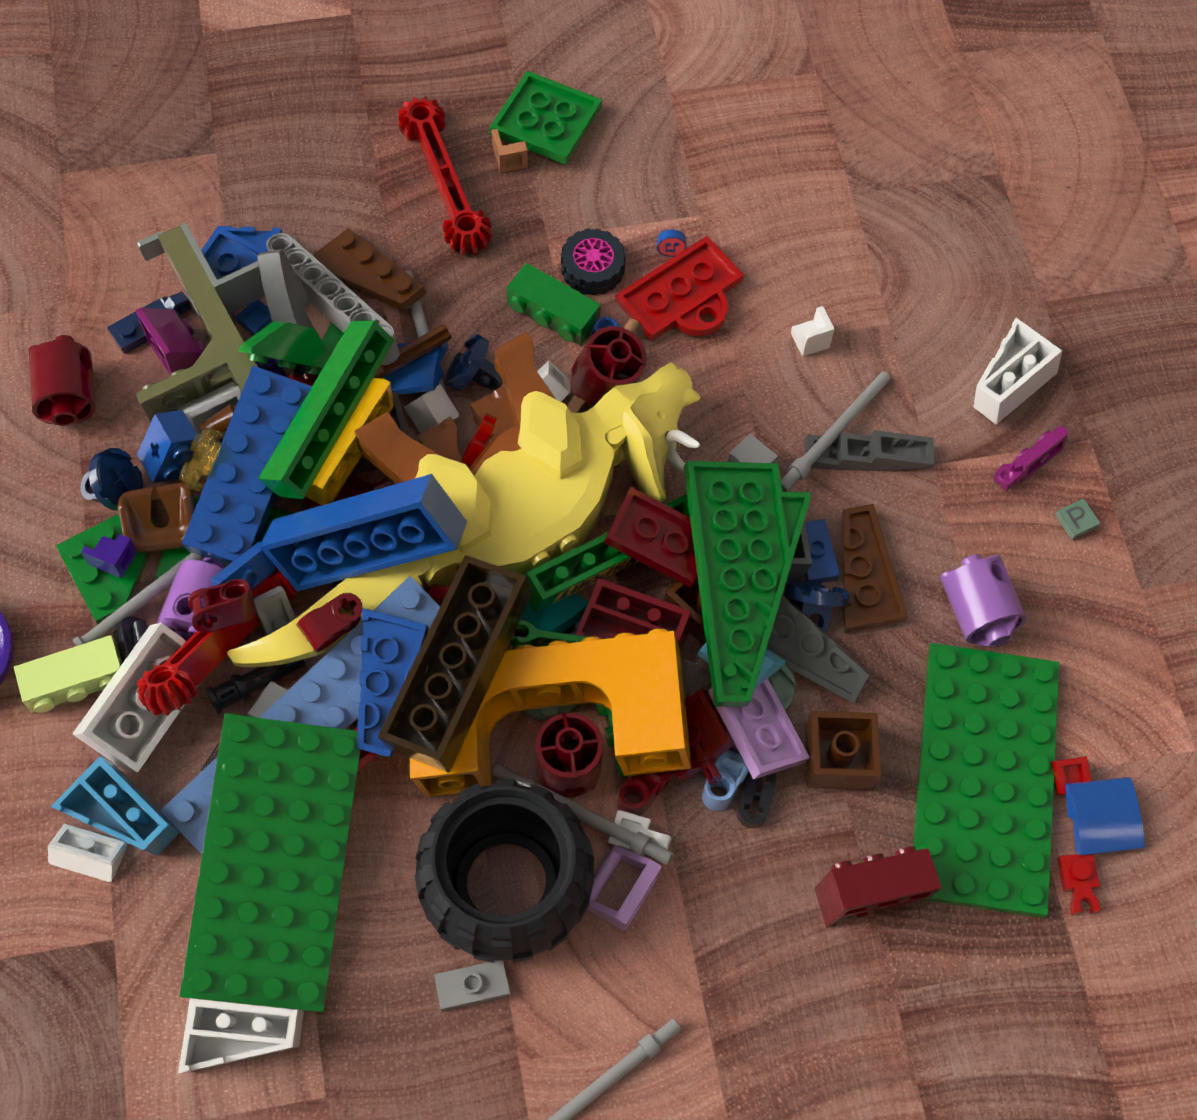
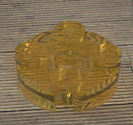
(205, 454)

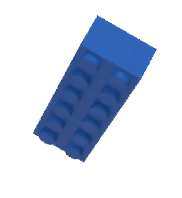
(234, 500)
(364, 533)

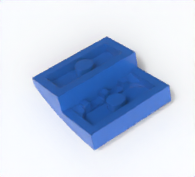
(419, 375)
(1105, 815)

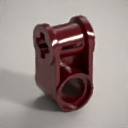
(225, 603)
(326, 623)
(645, 786)

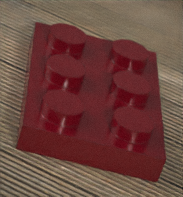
(654, 536)

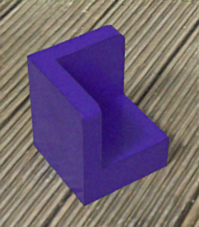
(111, 555)

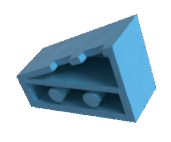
(118, 807)

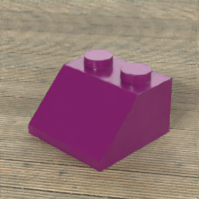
(170, 338)

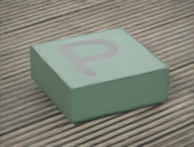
(1077, 519)

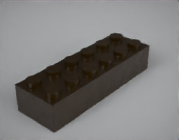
(456, 663)

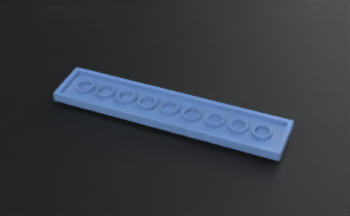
(322, 697)

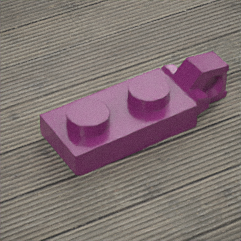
(1032, 459)

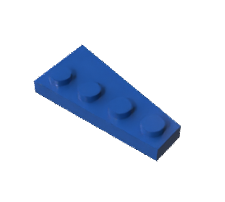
(387, 656)

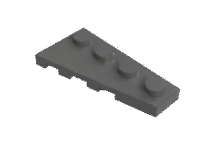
(814, 652)

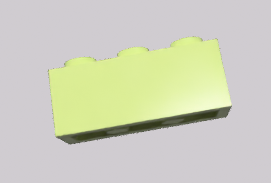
(68, 674)

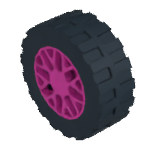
(593, 261)

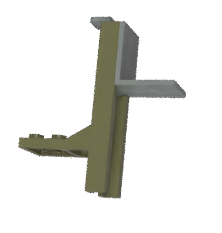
(213, 303)

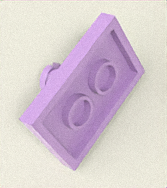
(763, 733)

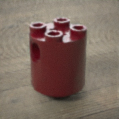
(607, 360)
(61, 381)
(569, 754)

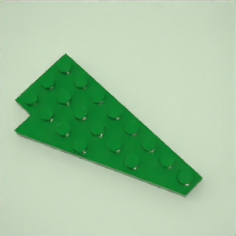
(743, 555)

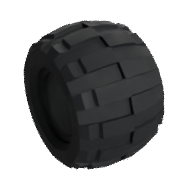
(494, 817)

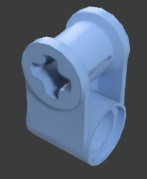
(733, 773)

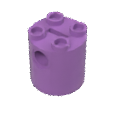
(189, 578)
(984, 600)

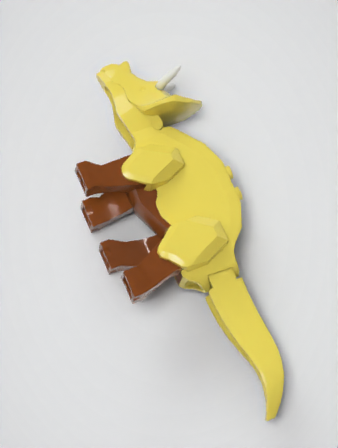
(530, 488)

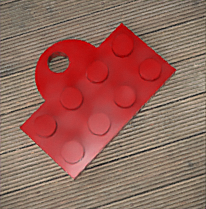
(682, 292)

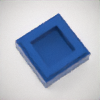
(254, 317)

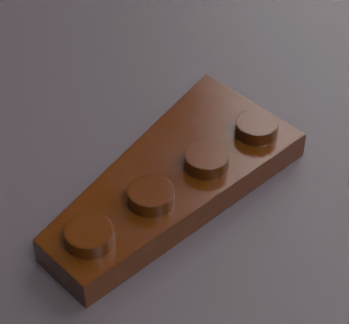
(369, 270)
(868, 573)

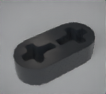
(764, 799)

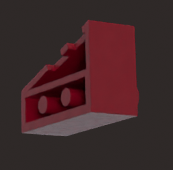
(623, 610)
(877, 884)

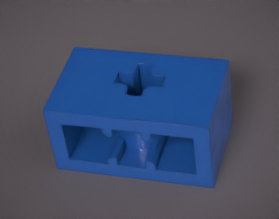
(166, 446)

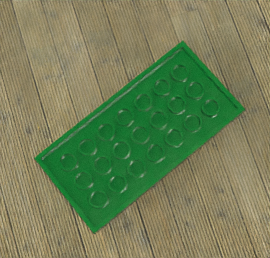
(988, 777)
(271, 864)

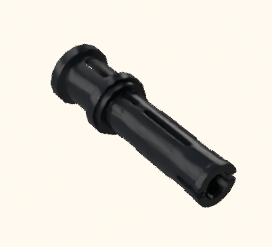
(241, 691)

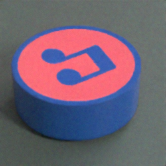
(671, 242)

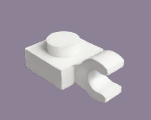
(637, 823)

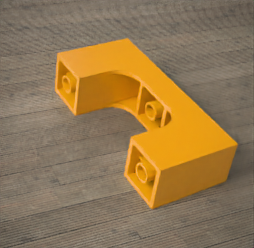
(627, 674)

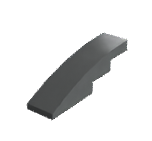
(283, 292)
(875, 452)

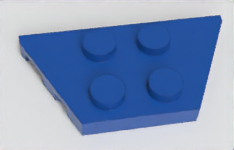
(235, 248)

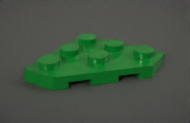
(99, 589)

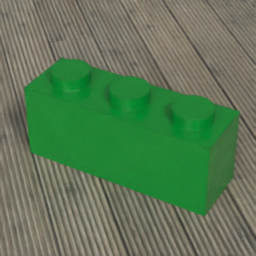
(552, 304)

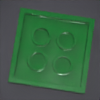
(546, 117)

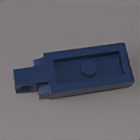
(129, 332)

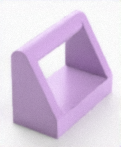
(637, 895)

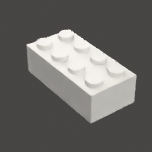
(118, 721)

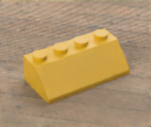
(345, 453)

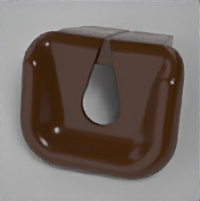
(136, 522)

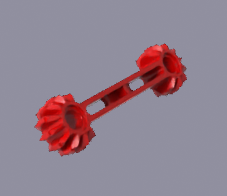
(423, 122)
(176, 680)

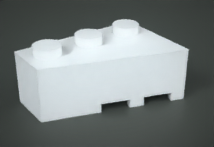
(1016, 372)
(234, 1032)

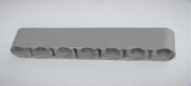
(328, 292)

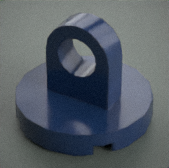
(473, 366)
(110, 477)
(815, 598)

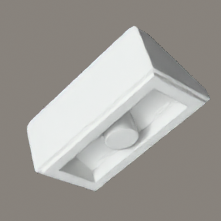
(86, 852)

